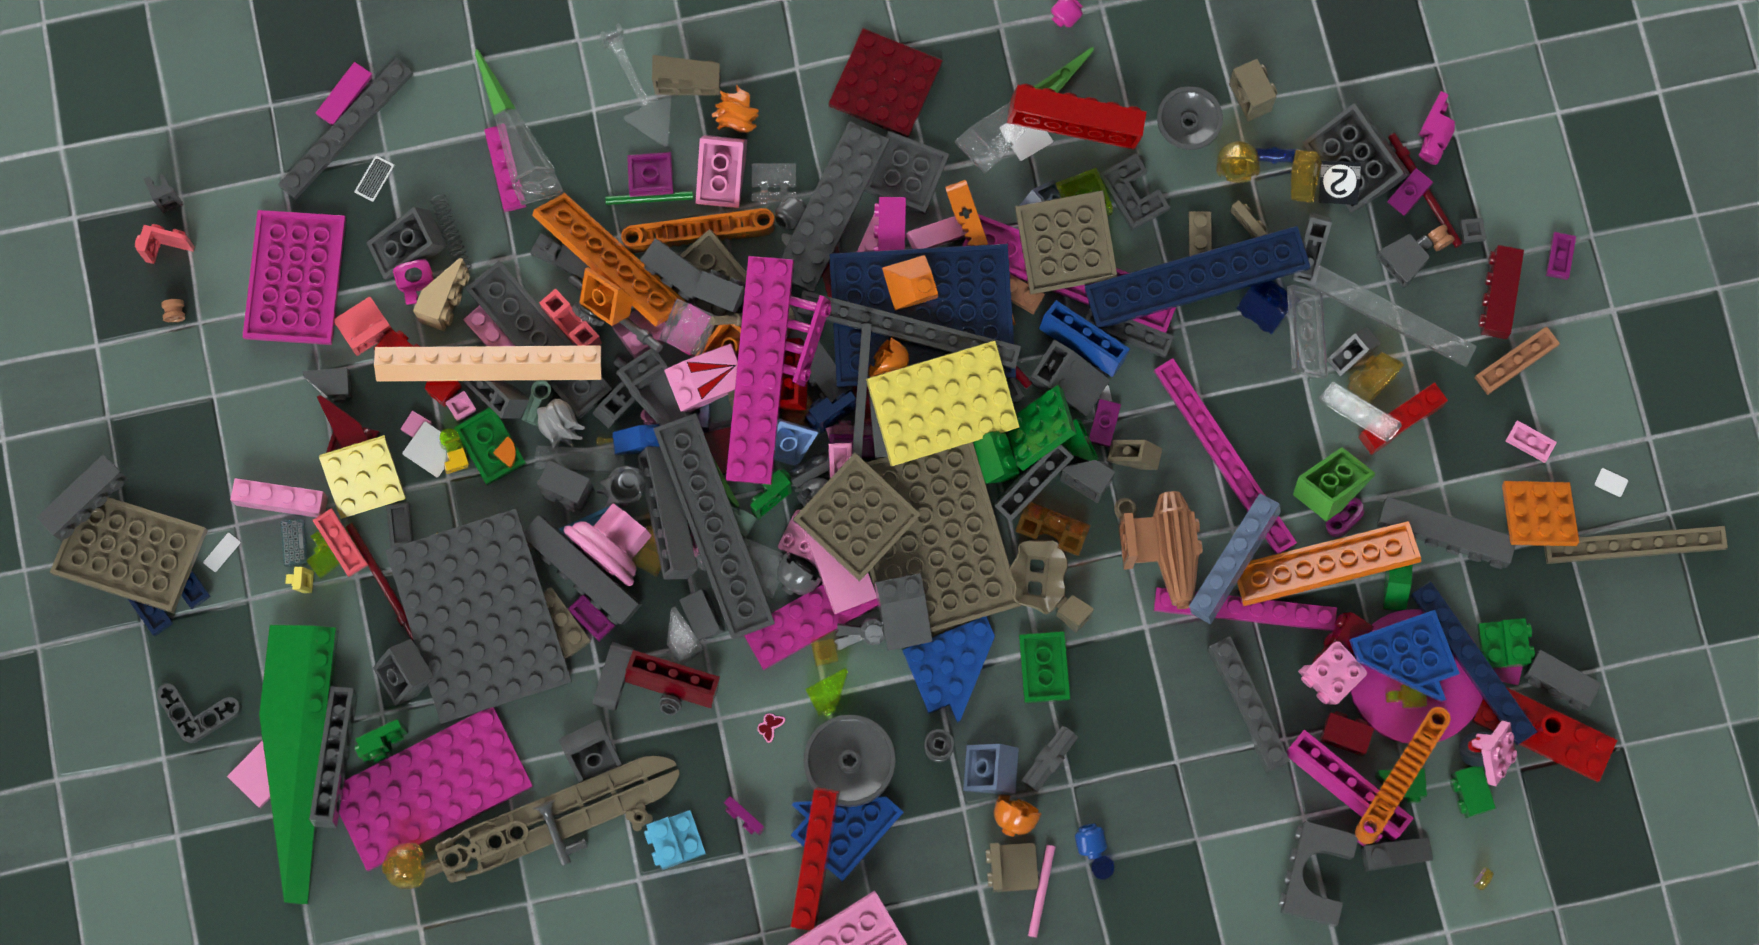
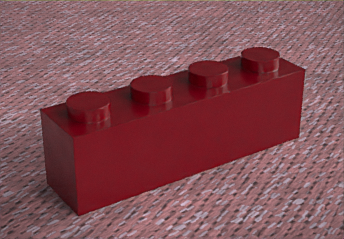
(1501, 292)
(672, 679)

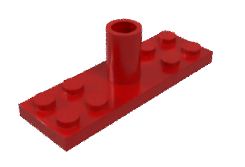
(1567, 744)

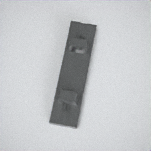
(546, 249)

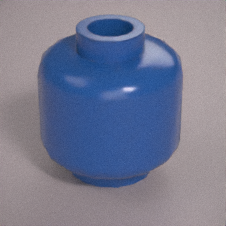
(1091, 841)

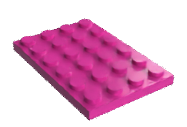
(294, 277)

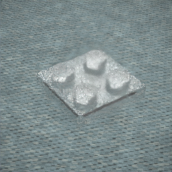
(687, 328)

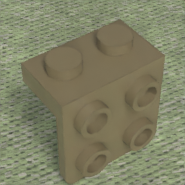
(1012, 867)

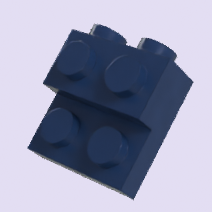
(825, 414)

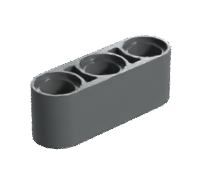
(613, 677)

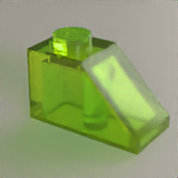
(827, 693)

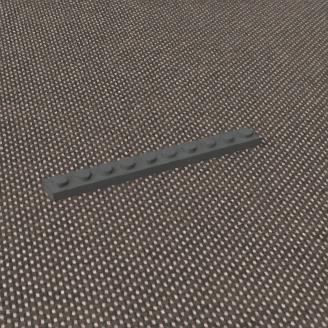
(909, 328)

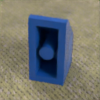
(634, 439)

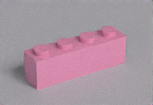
(278, 498)

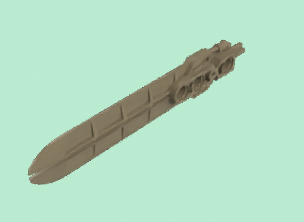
(568, 825)

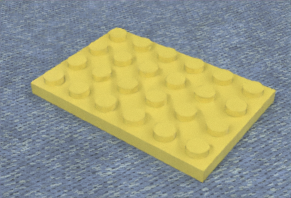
(942, 403)

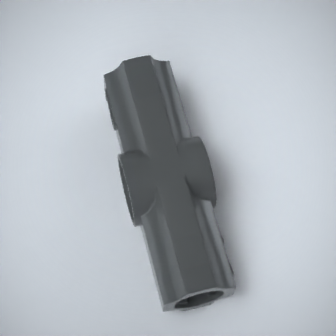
(1049, 759)

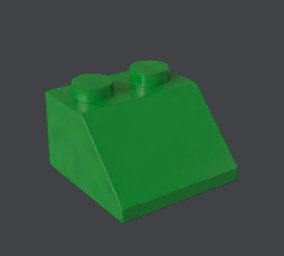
(996, 458)

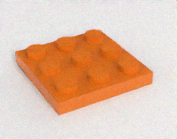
(1540, 513)

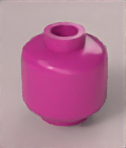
(1066, 12)

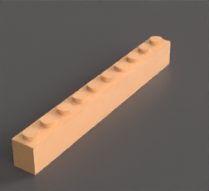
(488, 363)

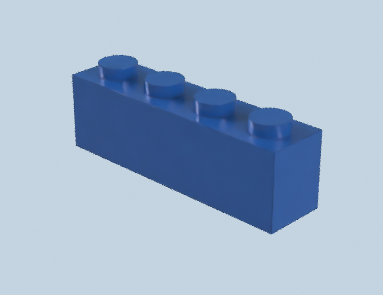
(1084, 338)

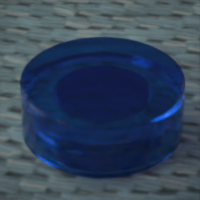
(1102, 868)

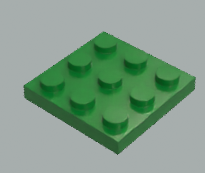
(1042, 428)

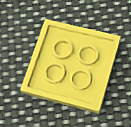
(362, 477)

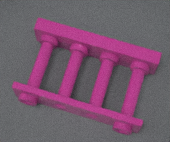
(821, 311)

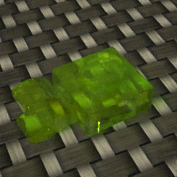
(1408, 696)

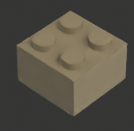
(1253, 89)

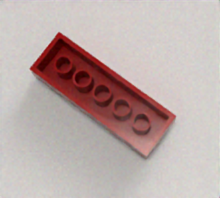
(1076, 116)

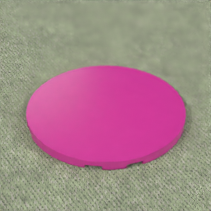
(1402, 723)

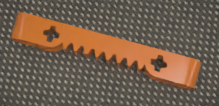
(960, 200)
(691, 229)
(1402, 775)

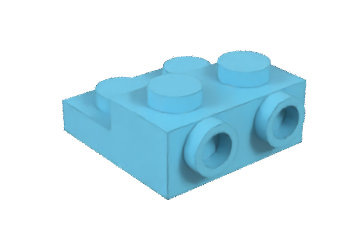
(674, 840)

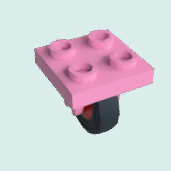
(1490, 750)

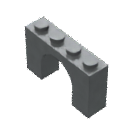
(1298, 899)

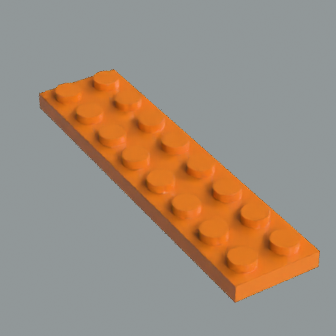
(607, 257)
(1328, 563)

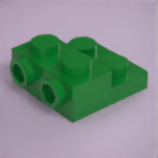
(772, 494)
(1506, 643)
(375, 743)

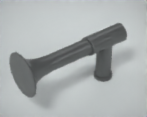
(562, 851)

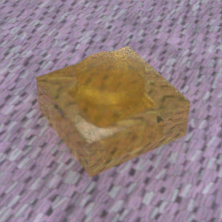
(824, 652)

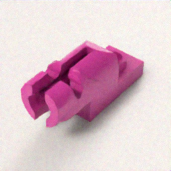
(1436, 131)

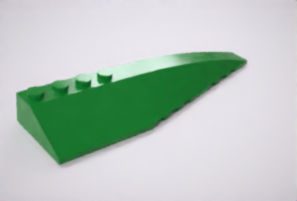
(292, 728)

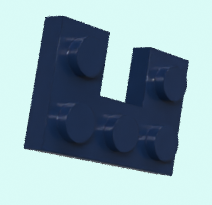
(157, 619)

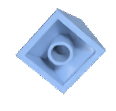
(793, 442)

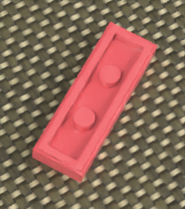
(340, 542)

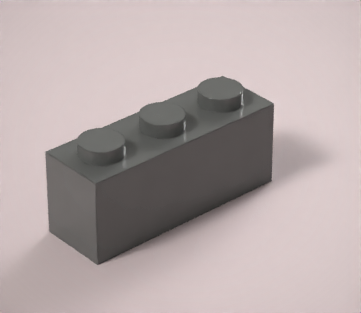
(672, 267)
(1562, 681)

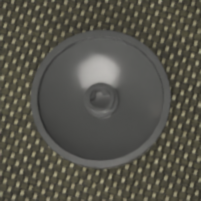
(850, 757)

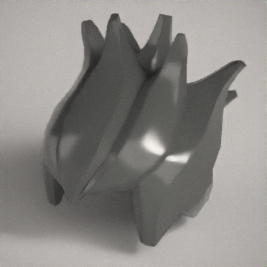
(623, 486)

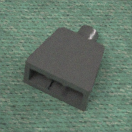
(1405, 258)

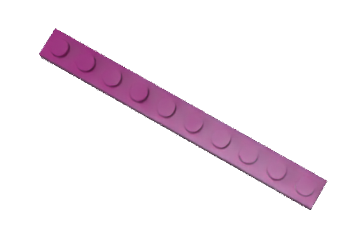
(1219, 448)

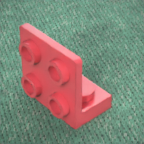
(362, 326)

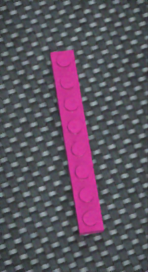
(1263, 612)

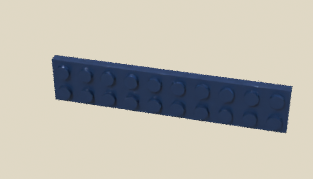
(1197, 277)

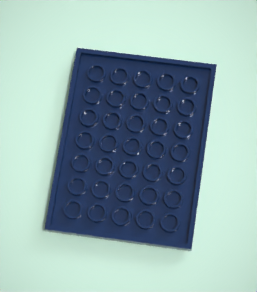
(971, 299)

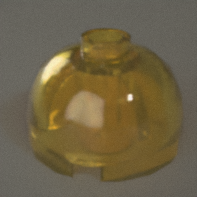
(1238, 162)
(403, 866)

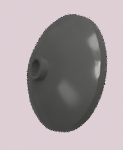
(1190, 105)

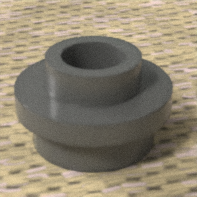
(670, 704)

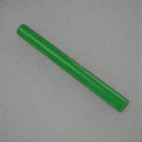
(626, 199)

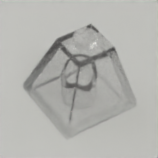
(681, 639)

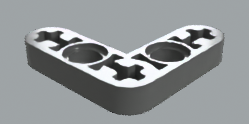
(198, 721)

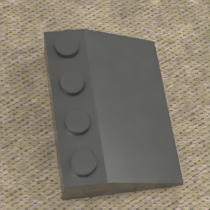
(1356, 138)

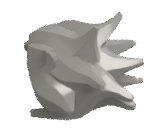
(558, 423)

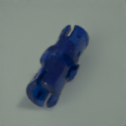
(1276, 155)

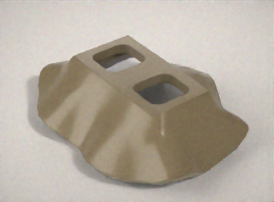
(1052, 578)

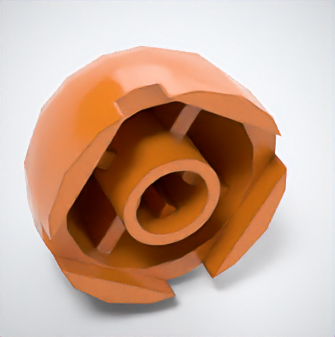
(889, 357)
(1015, 816)

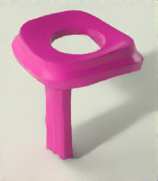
(410, 287)

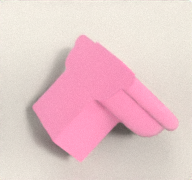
(611, 542)

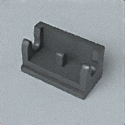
(163, 195)
(702, 615)

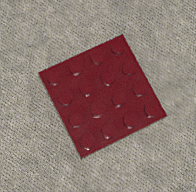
(885, 83)

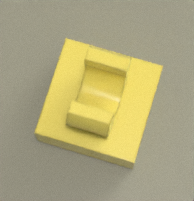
(301, 579)

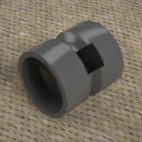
(938, 745)

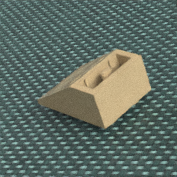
(441, 296)

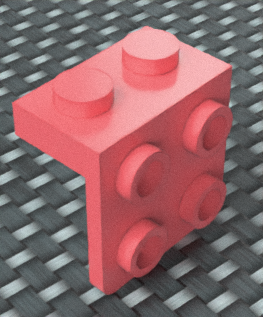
(153, 236)

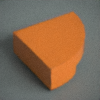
(506, 452)

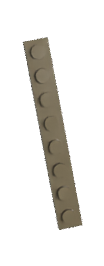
(1639, 545)

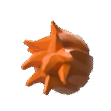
(736, 111)

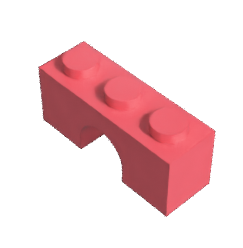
(572, 326)

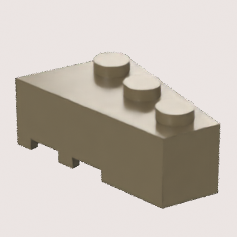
(685, 76)

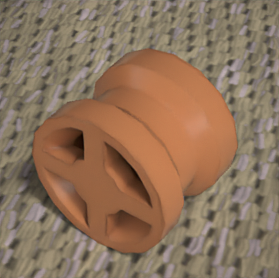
(1440, 237)
(173, 310)

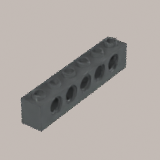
(333, 757)

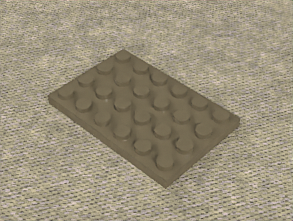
(131, 554)

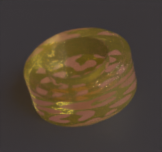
(1483, 879)

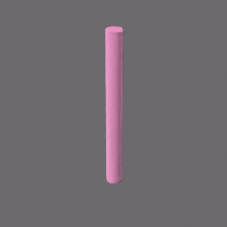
(1041, 891)

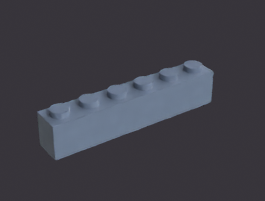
(1235, 558)

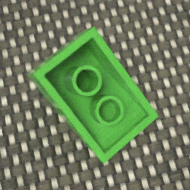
(1332, 483)

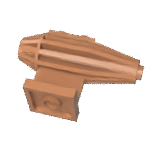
(1165, 539)

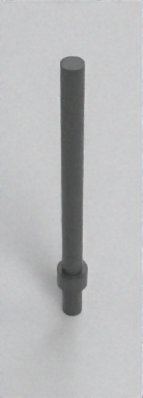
(643, 335)

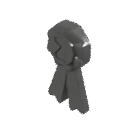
(869, 631)

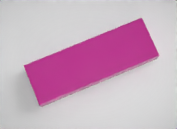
(344, 94)

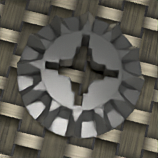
(587, 315)

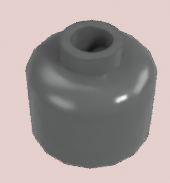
(789, 213)

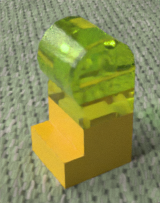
(451, 443)

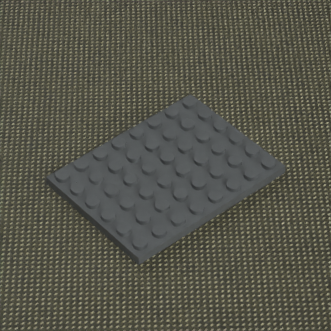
(479, 615)

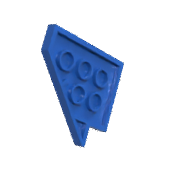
(1410, 653)
(950, 665)
(854, 831)

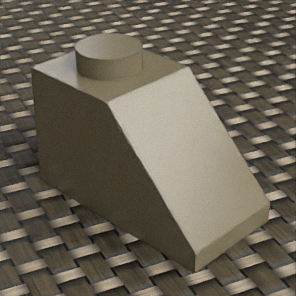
(1135, 454)
(1074, 612)

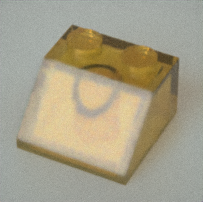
(1375, 376)

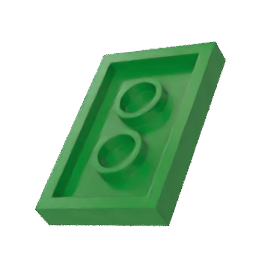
(481, 437)
(1044, 667)

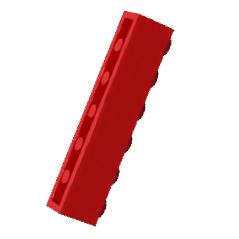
(815, 858)

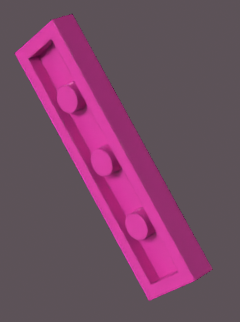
(508, 196)

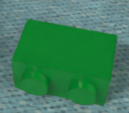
(1472, 791)

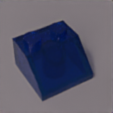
(1265, 305)

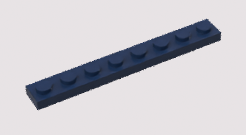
(1475, 664)

